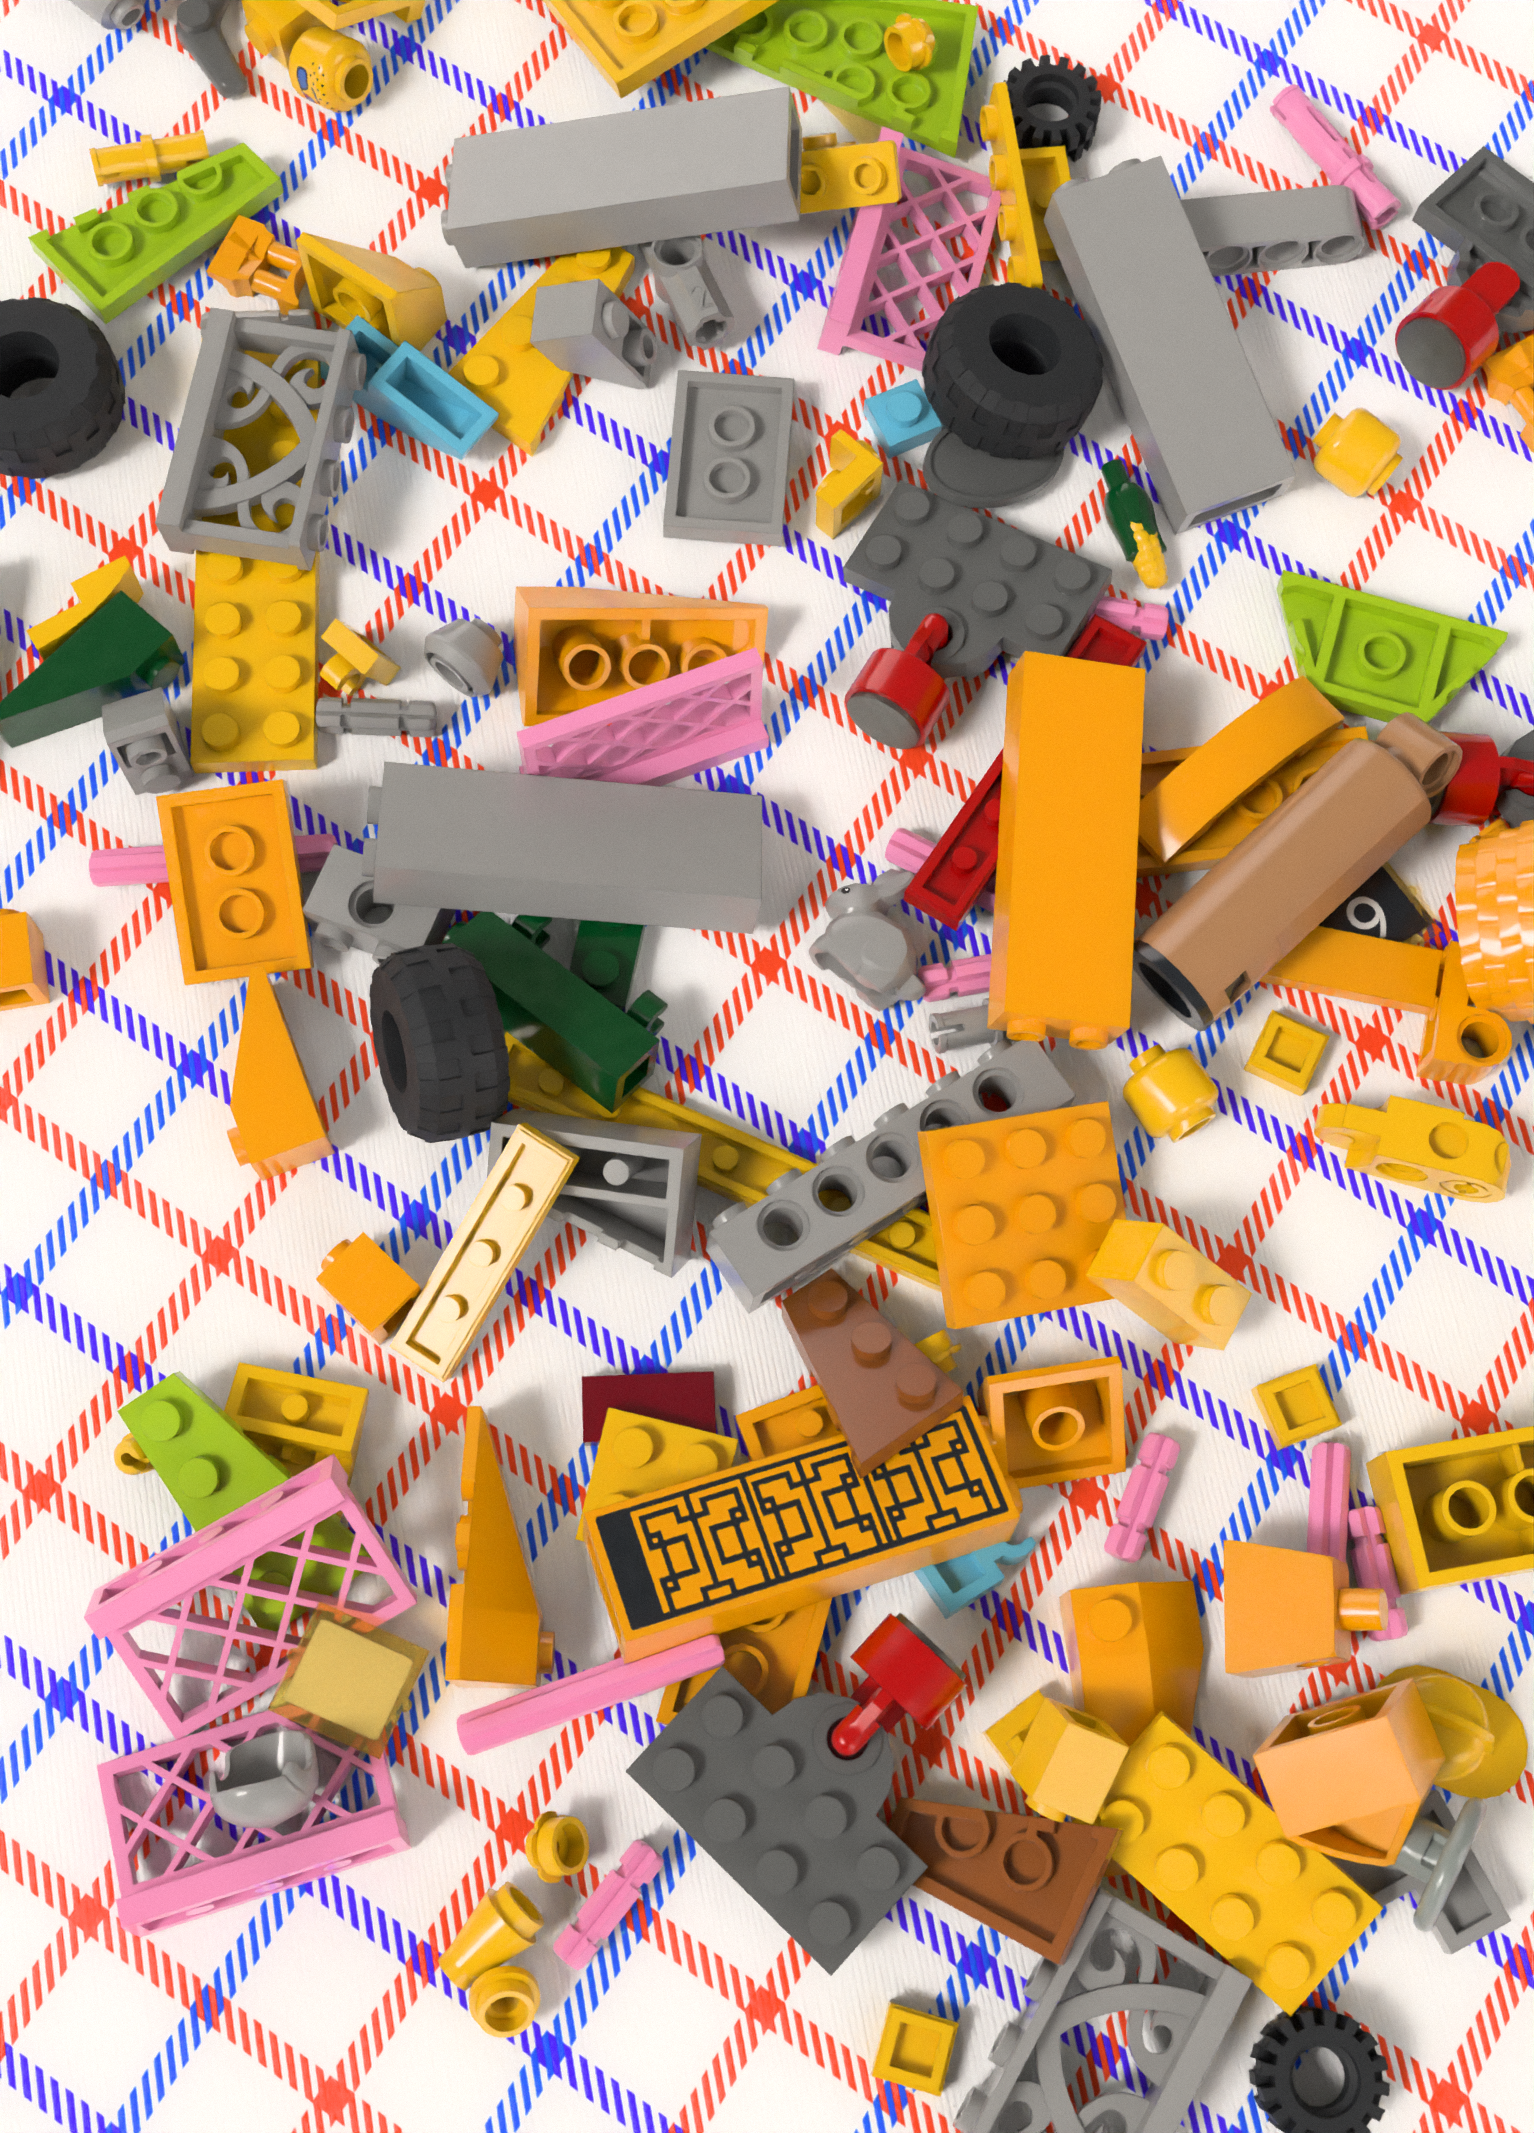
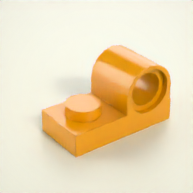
(1441, 1048)

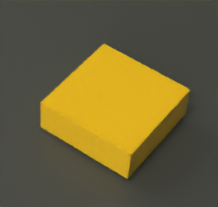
(1286, 1053)
(1296, 1407)
(914, 2049)

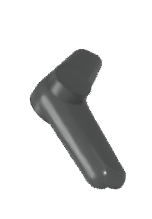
(201, 35)

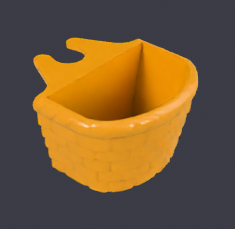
(1498, 921)

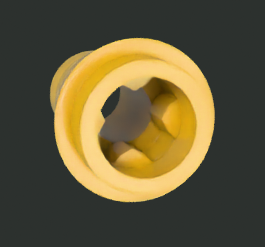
(493, 1934)

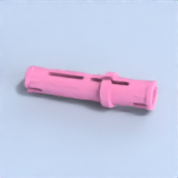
(1335, 156)

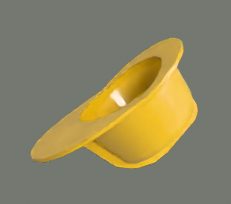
(1475, 1729)

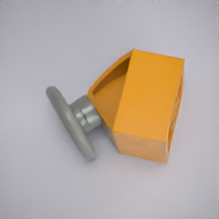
(1354, 1786)

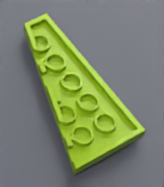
(841, 58)

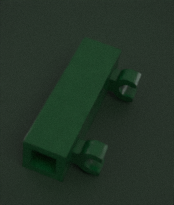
(559, 1013)

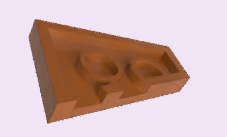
(871, 1375)
(1009, 1869)

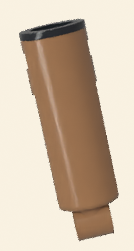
(1294, 869)

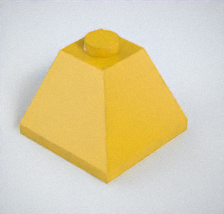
(374, 285)

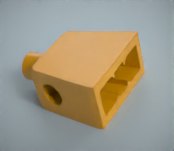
(1291, 1610)

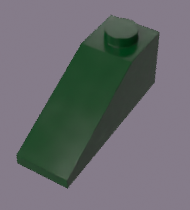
(104, 661)

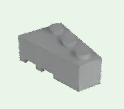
(628, 1186)

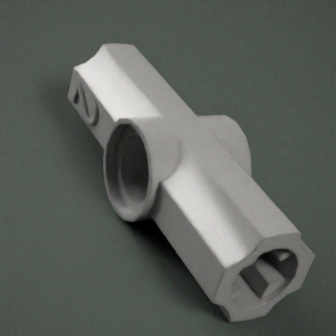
(689, 290)

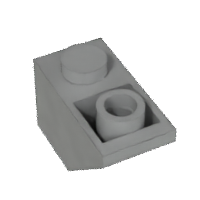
(592, 333)
(146, 742)

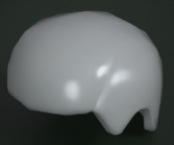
(266, 1780)

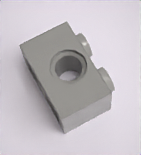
(345, 897)

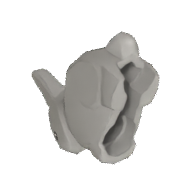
(867, 945)

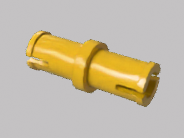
(148, 157)

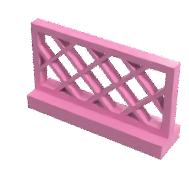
(864, 257)
(654, 740)
(208, 1559)
(249, 1870)

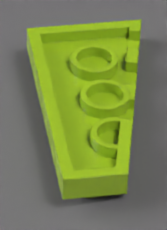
(141, 243)
(217, 1470)

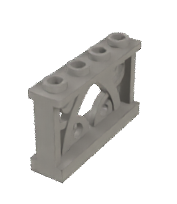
(199, 447)
(1193, 2018)

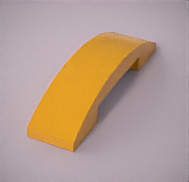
(1232, 766)

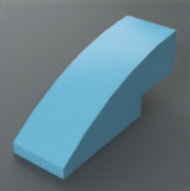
(417, 394)

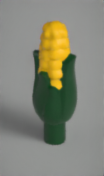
(1134, 525)

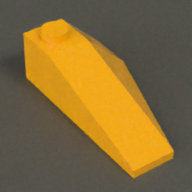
(603, 643)
(495, 1613)
(1133, 1655)

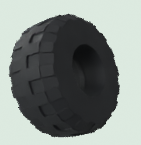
(1012, 371)
(80, 407)
(439, 1042)

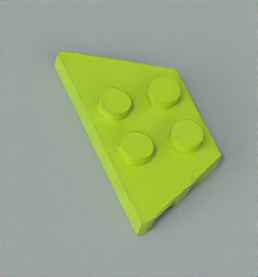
(1380, 652)

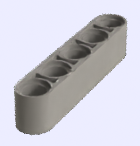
(1276, 229)

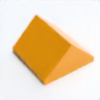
(1057, 1421)

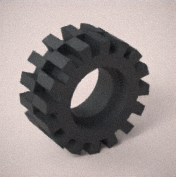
(1060, 88)
(1361, 2065)

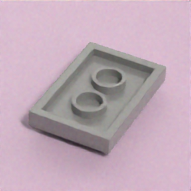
(728, 458)

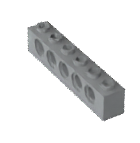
(764, 1270)

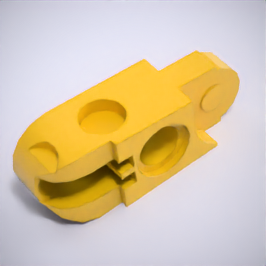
(1420, 1147)

